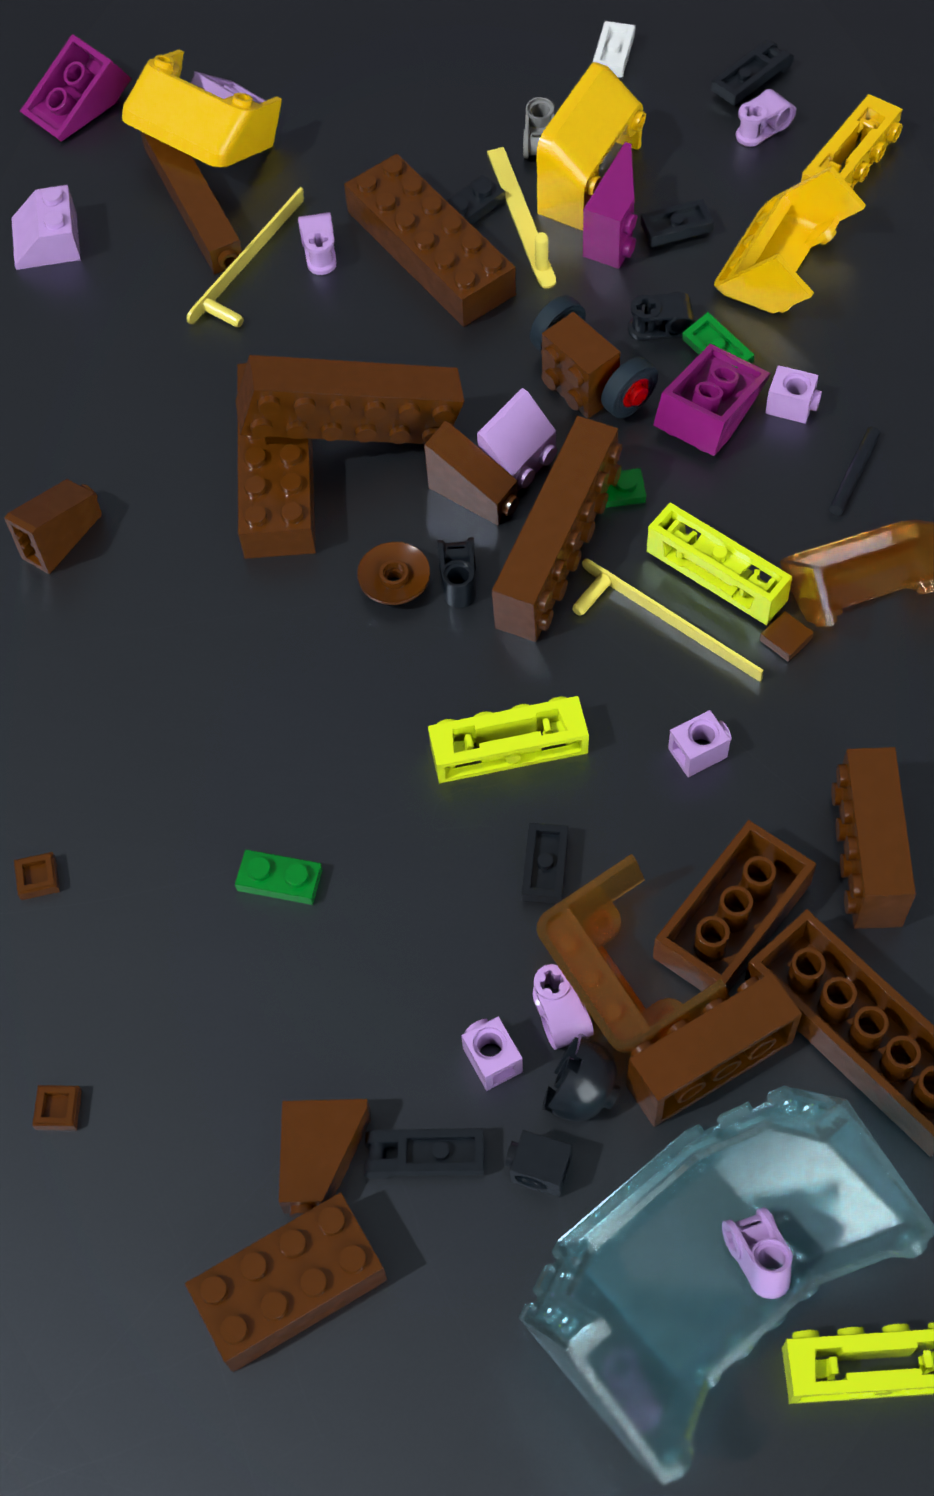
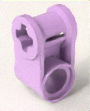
(763, 118)
(318, 242)
(560, 1012)
(759, 1245)

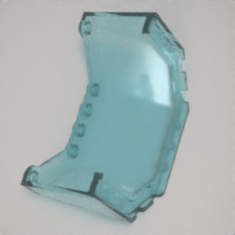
(656, 1304)

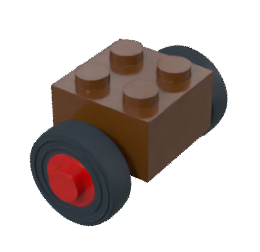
(586, 365)

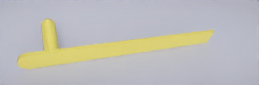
(534, 243)
(207, 301)
(605, 579)

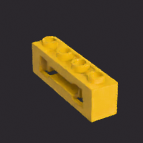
(878, 126)

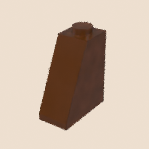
(469, 475)
(53, 523)
(317, 1149)

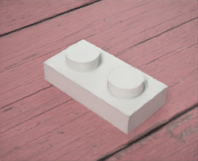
(615, 46)

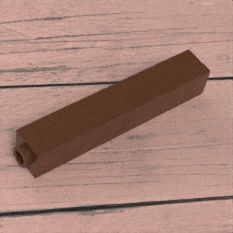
(195, 203)

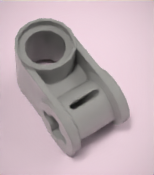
(538, 115)

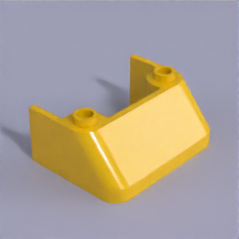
(197, 120)
(580, 138)
(780, 237)

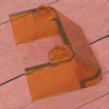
(862, 569)
(575, 939)

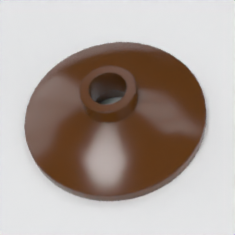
(389, 562)

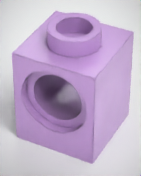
(793, 394)
(697, 757)
(497, 1068)

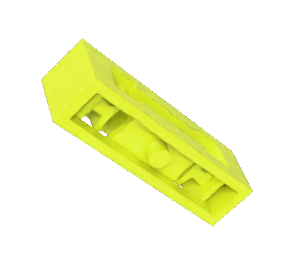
(718, 563)
(508, 738)
(854, 1344)

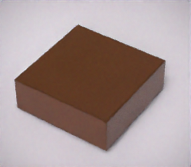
(786, 636)
(36, 876)
(57, 1107)

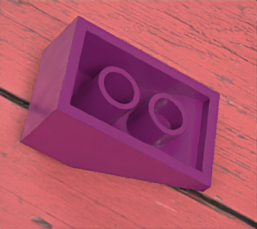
(75, 89)
(610, 214)
(710, 399)

